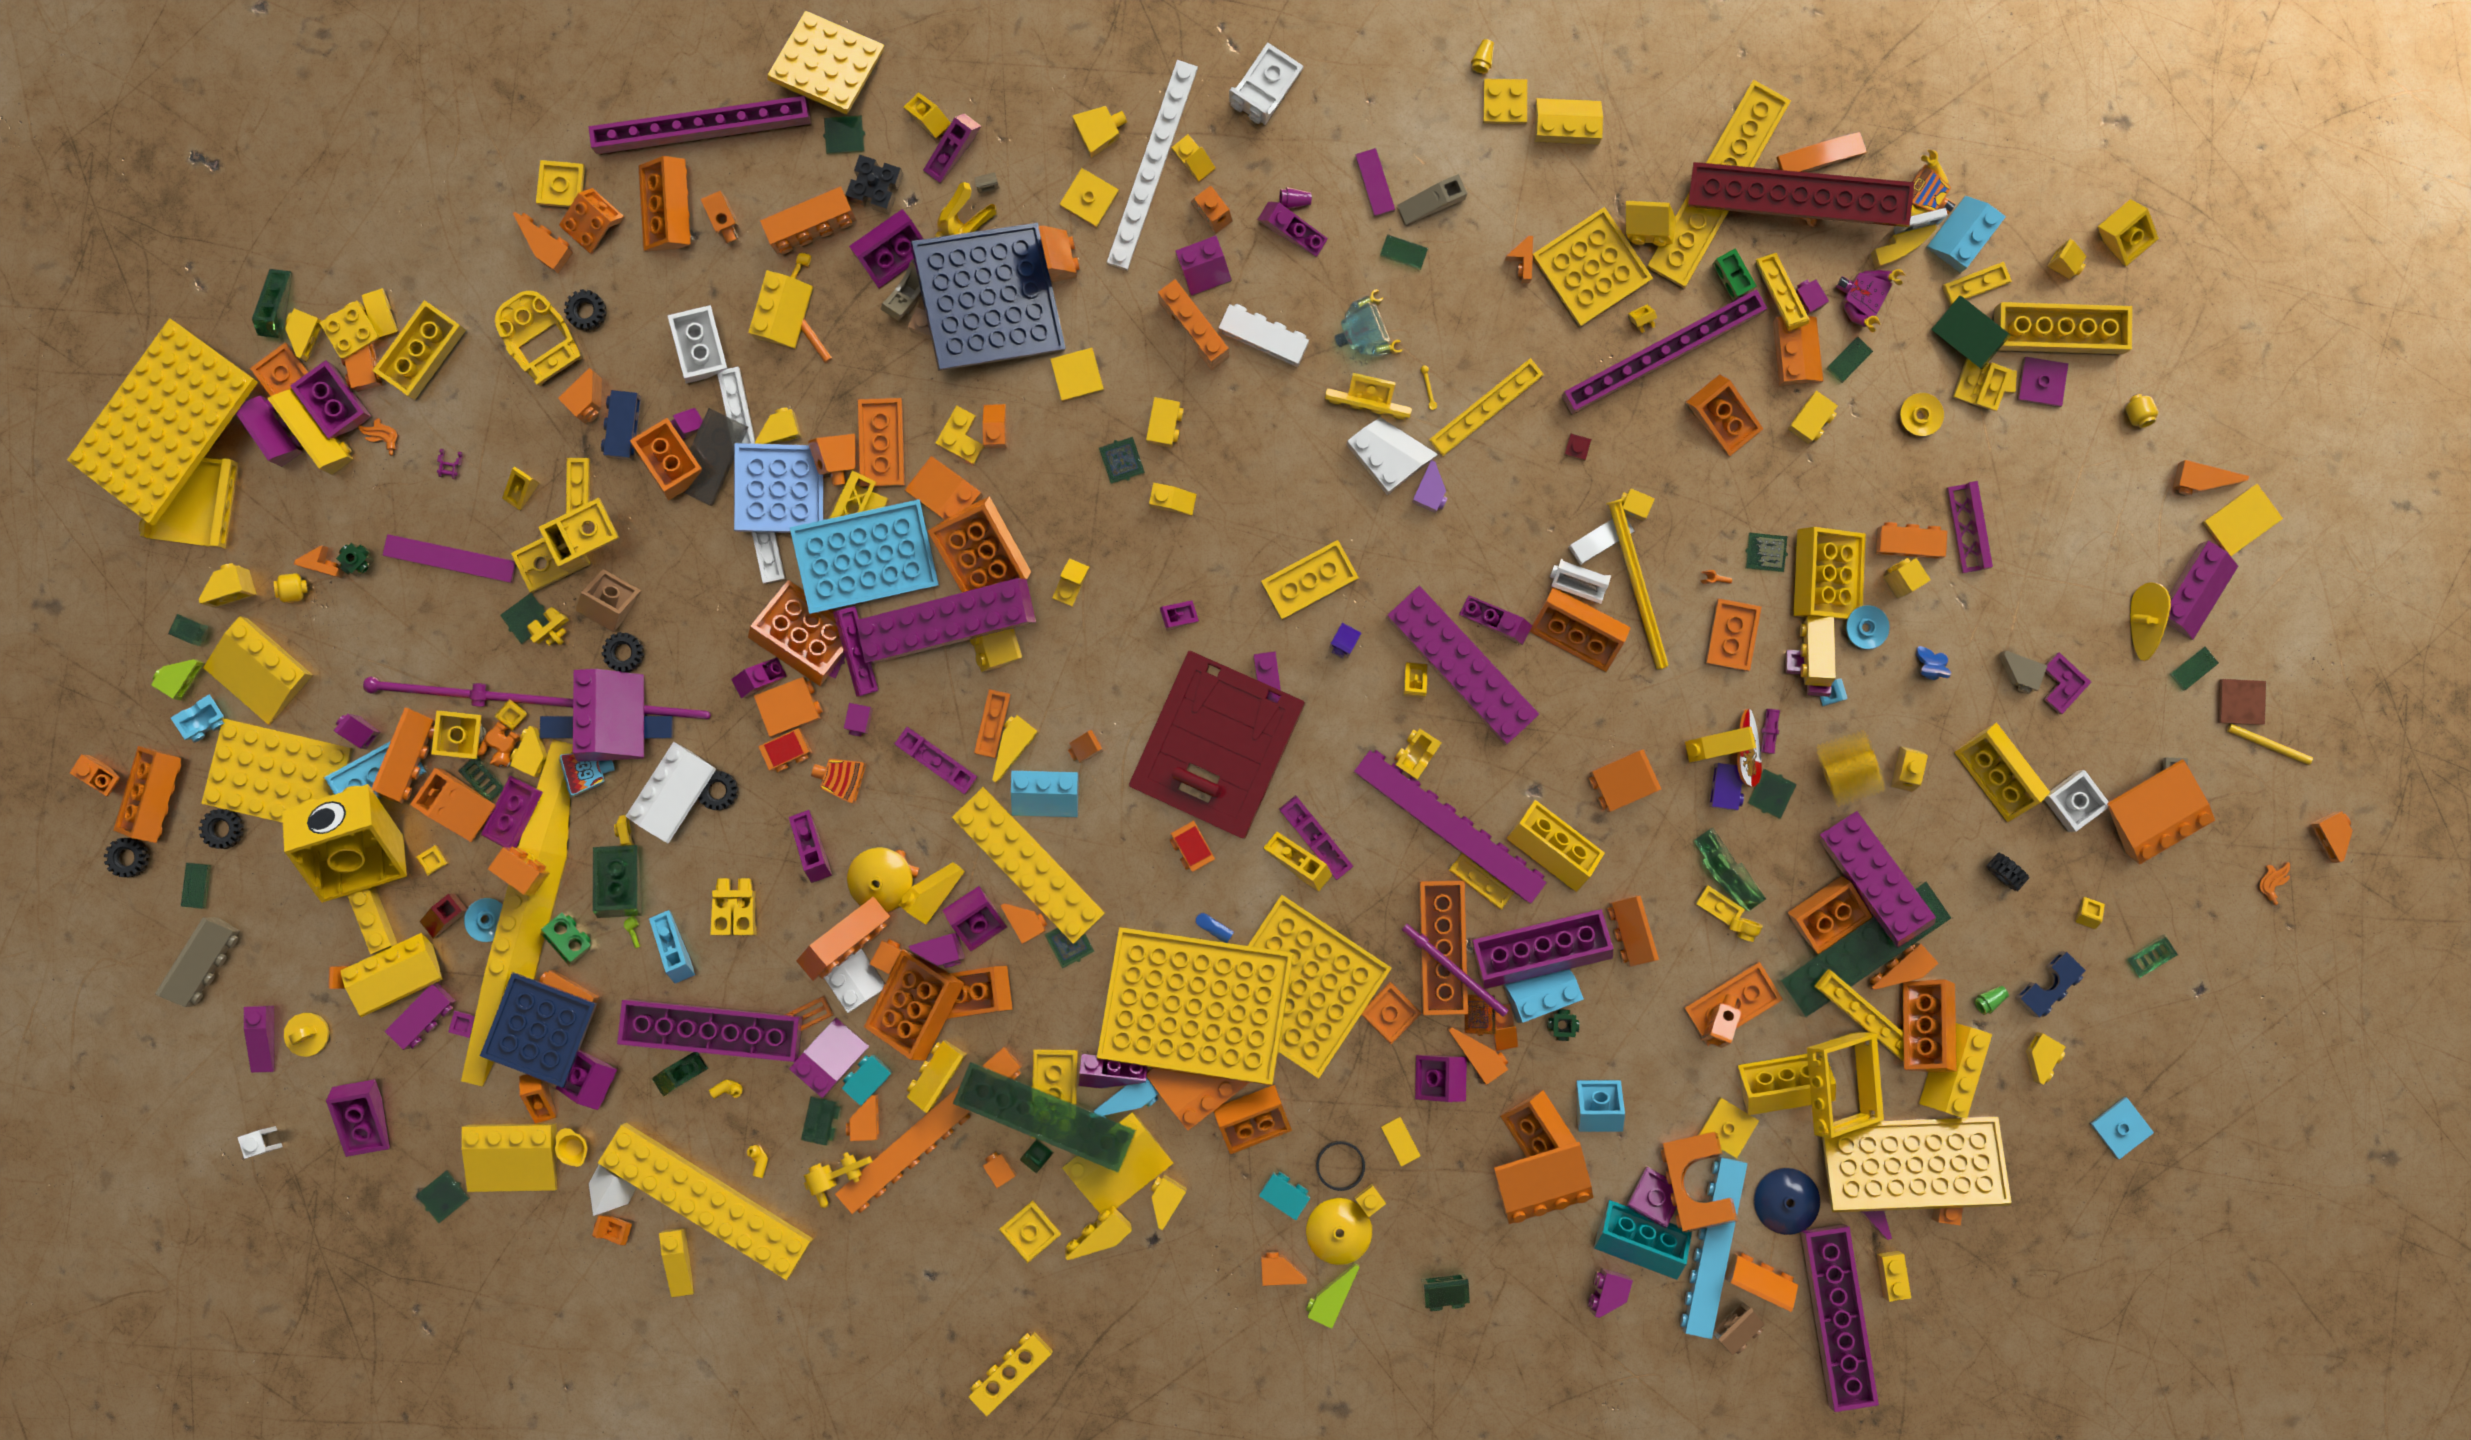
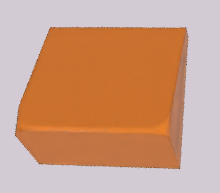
(335, 977)

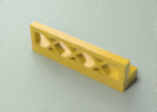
(846, 492)

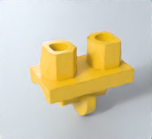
(556, 621)

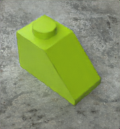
(176, 678)

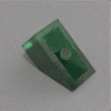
(679, 1073)

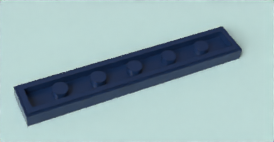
(562, 727)

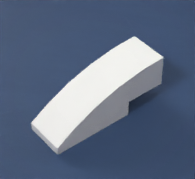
(1596, 542)

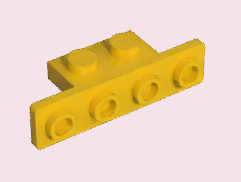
(1370, 394)

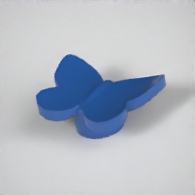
(1934, 664)

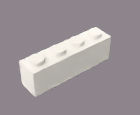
(1263, 335)

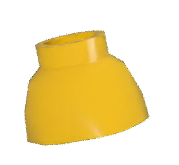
(570, 1147)

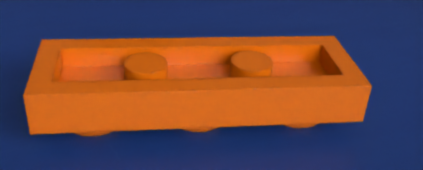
(992, 723)

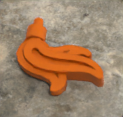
(379, 433)
(2272, 879)

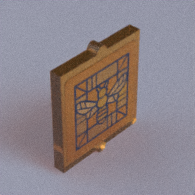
(1480, 1017)

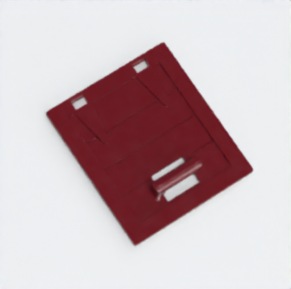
(1224, 729)

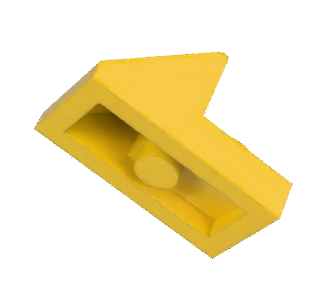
(1193, 158)
(1070, 582)

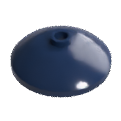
(1771, 1200)

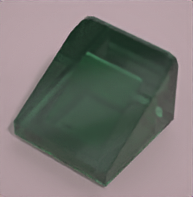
(1036, 1156)

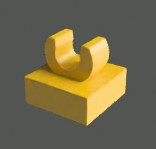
(1642, 316)

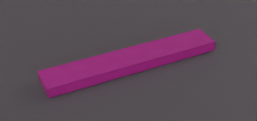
(449, 558)

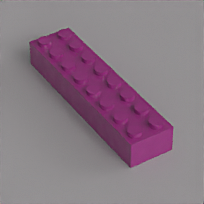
(946, 621)
(1462, 665)
(709, 1030)
(1839, 1318)

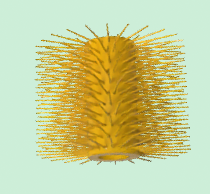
(1855, 768)

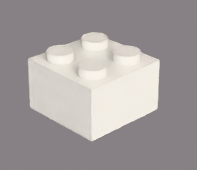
(2076, 801)

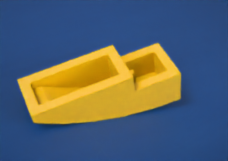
(1901, 246)

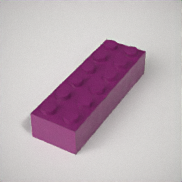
(1877, 879)
(1543, 949)

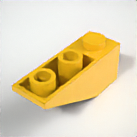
(1104, 1233)

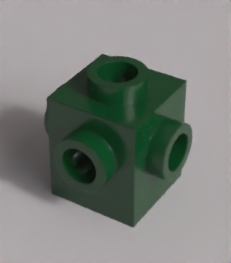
(361, 559)
(1570, 1029)

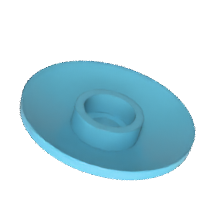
(1877, 627)
(472, 921)

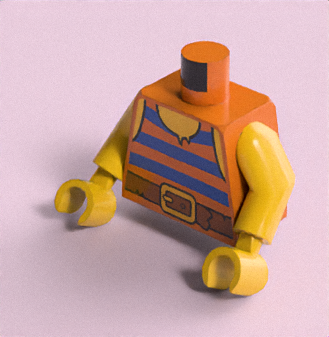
(1931, 187)

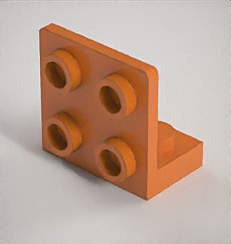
(589, 219)

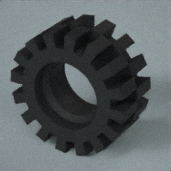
(585, 323)
(611, 645)
(730, 794)
(208, 829)
(139, 857)
(2007, 872)

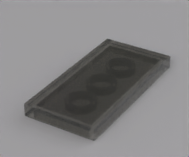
(714, 453)

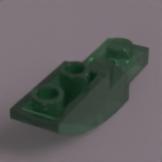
(1728, 872)

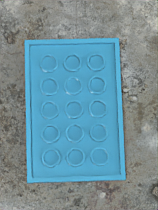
(864, 556)

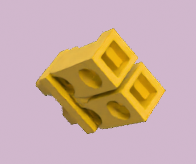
(736, 902)

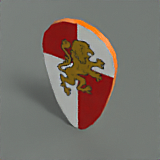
(1750, 760)

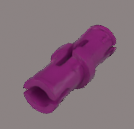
(1770, 731)

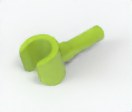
(629, 925)

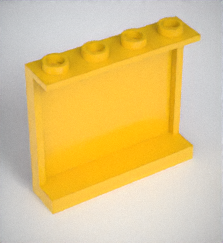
(200, 508)

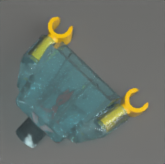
(1365, 328)

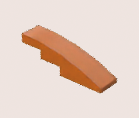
(1822, 154)

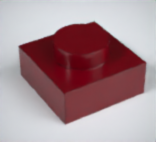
(1577, 447)

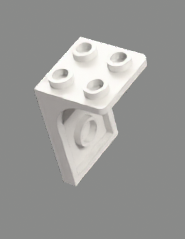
(1265, 84)

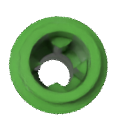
(1990, 1000)

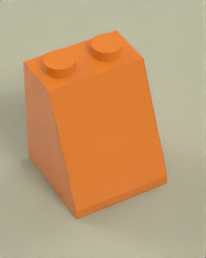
(1624, 781)

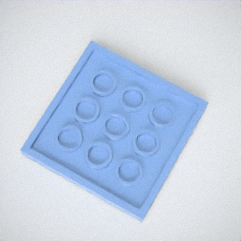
(775, 487)

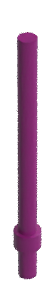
(1421, 941)

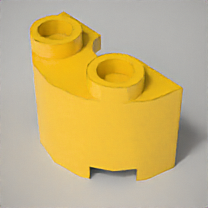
(1417, 753)

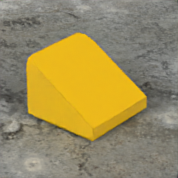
(2090, 913)

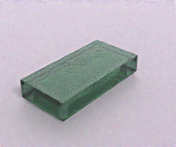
(1404, 252)
(1849, 359)
(2194, 668)
(195, 885)

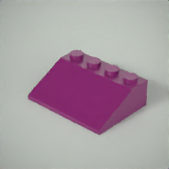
(608, 715)

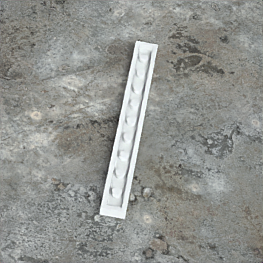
(1152, 165)
(737, 409)

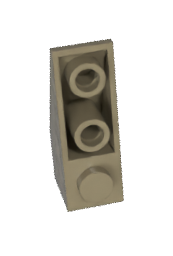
(1433, 199)

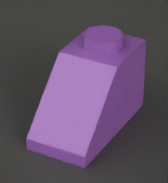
(1431, 490)

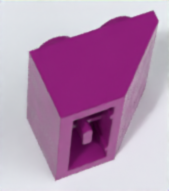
(1610, 1292)

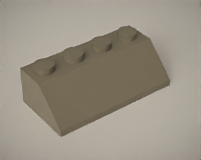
(198, 962)

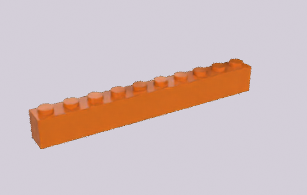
(915, 1141)

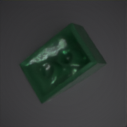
(616, 881)

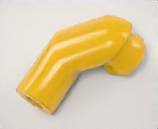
(759, 1158)

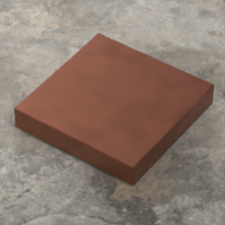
(2242, 701)

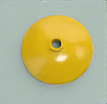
(888, 869)
(1335, 1215)

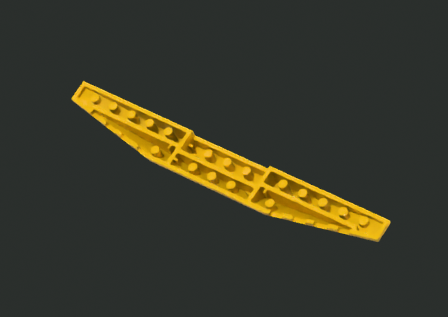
(517, 936)

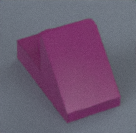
(687, 423)

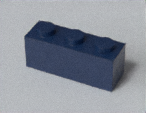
(621, 424)

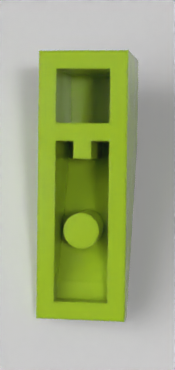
(1330, 1299)

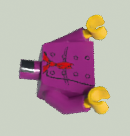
(1867, 294)

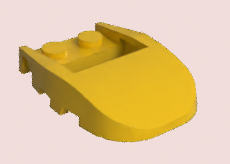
(524, 319)

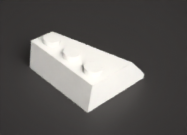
(1389, 454)

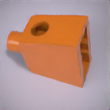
(834, 456)

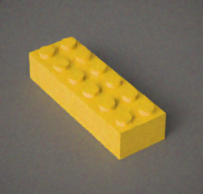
(2065, 327)

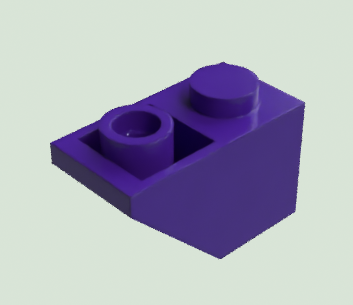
(1344, 641)

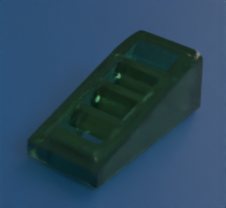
(463, 770)
(2156, 962)

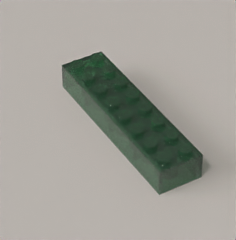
(1852, 957)
(1045, 1116)

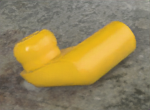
(726, 1086)

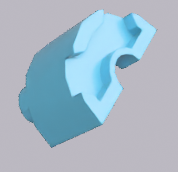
(198, 719)

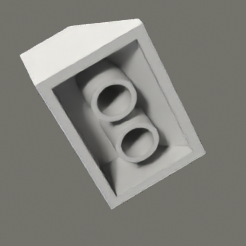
(697, 343)
(855, 981)

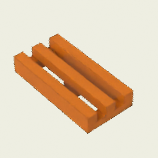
(825, 1007)

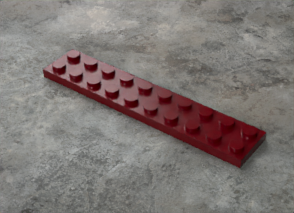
(1801, 194)

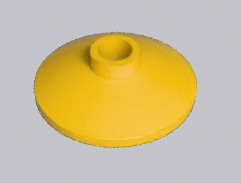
(1932, 412)

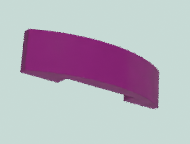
(936, 760)

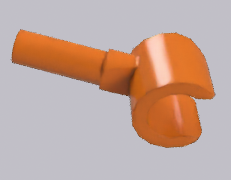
(1712, 577)

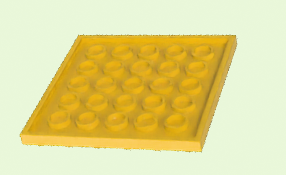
(1326, 987)

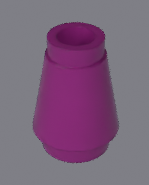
(1294, 198)

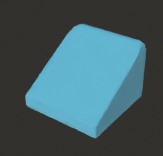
(1837, 693)

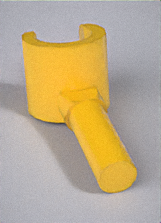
(802, 259)

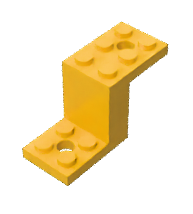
(565, 545)

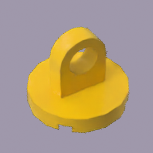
(306, 1034)

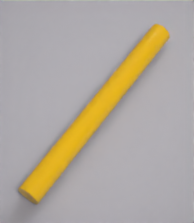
(2269, 744)

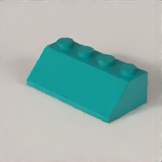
(1642, 1241)

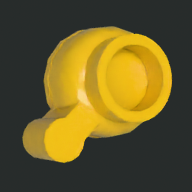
(1746, 928)

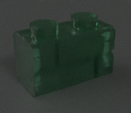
(820, 1120)

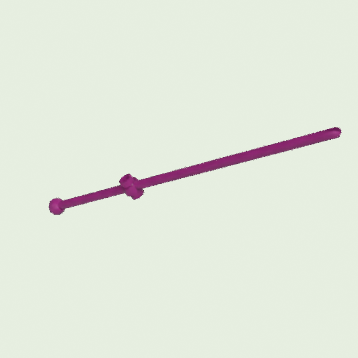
(480, 694)

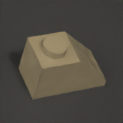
(2023, 671)

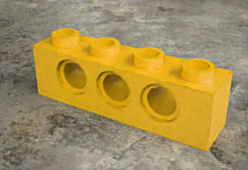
(989, 1401)

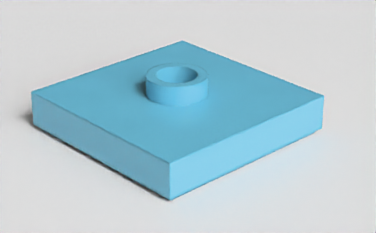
(2121, 1128)

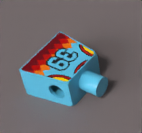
(583, 775)

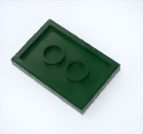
(1971, 332)

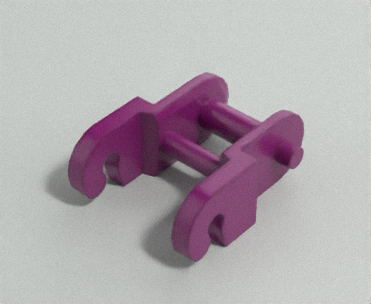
(453, 473)

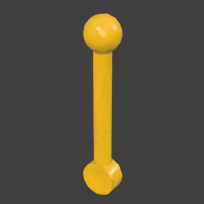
(1432, 405)

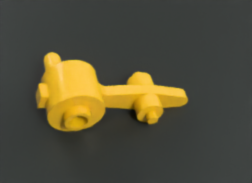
(823, 1177)

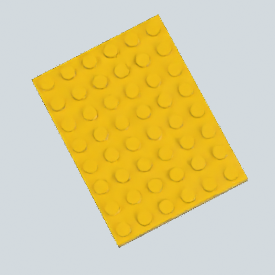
(162, 421)
(1195, 1006)

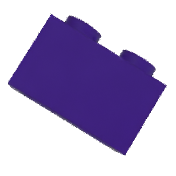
(1726, 787)

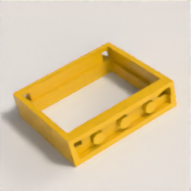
(1868, 1084)

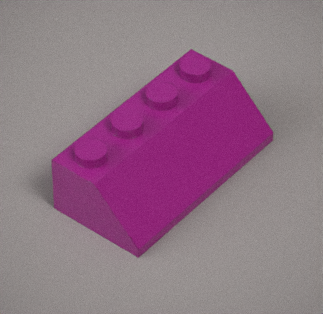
(2199, 588)

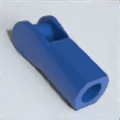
(1214, 927)

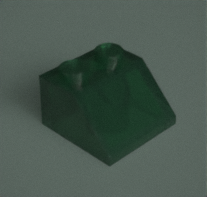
(1445, 1291)

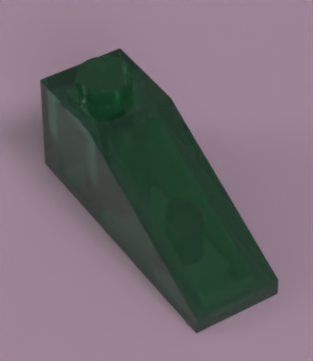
(272, 304)

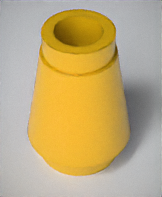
(1483, 57)

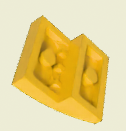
(1982, 386)

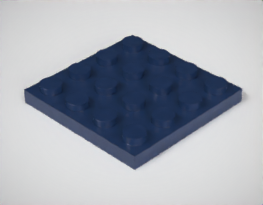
(538, 1029)

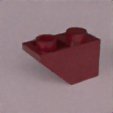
(443, 914)

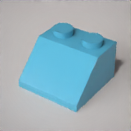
(1600, 1106)

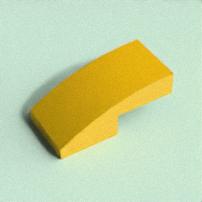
(379, 312)

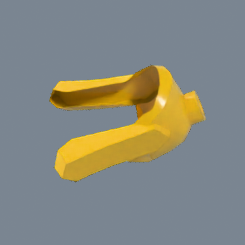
(948, 220)

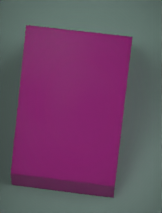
(1178, 615)

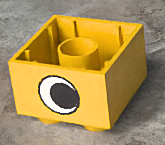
(344, 843)

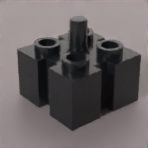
(874, 184)

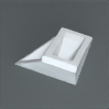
(608, 1191)

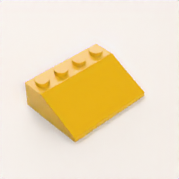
(1829, 572)
(256, 669)
(510, 1157)
(1107, 1187)

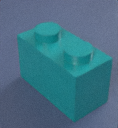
(866, 1079)
(1285, 1195)

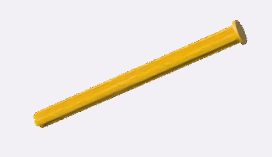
(1638, 583)

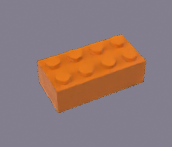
(808, 221)
(843, 939)

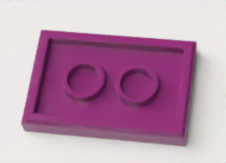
(511, 813)

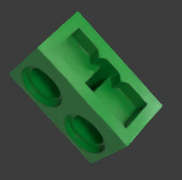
(1734, 274)
(561, 941)

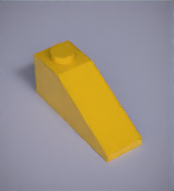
(1013, 743)
(1720, 744)
(1298, 861)
(928, 895)
(676, 1261)

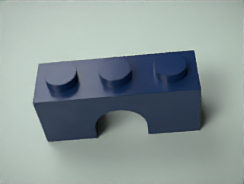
(2065, 972)

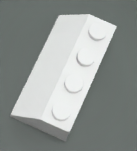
(670, 792)

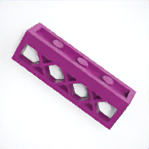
(1977, 524)

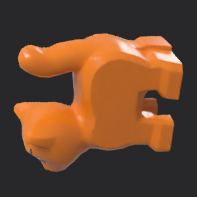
(504, 745)

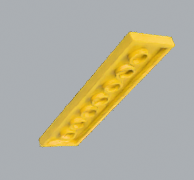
(1028, 865)

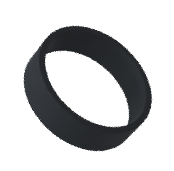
(1340, 1188)

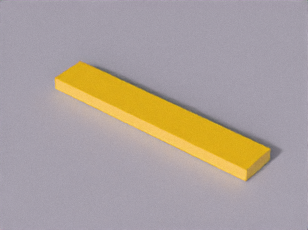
(1486, 407)
(1862, 1012)

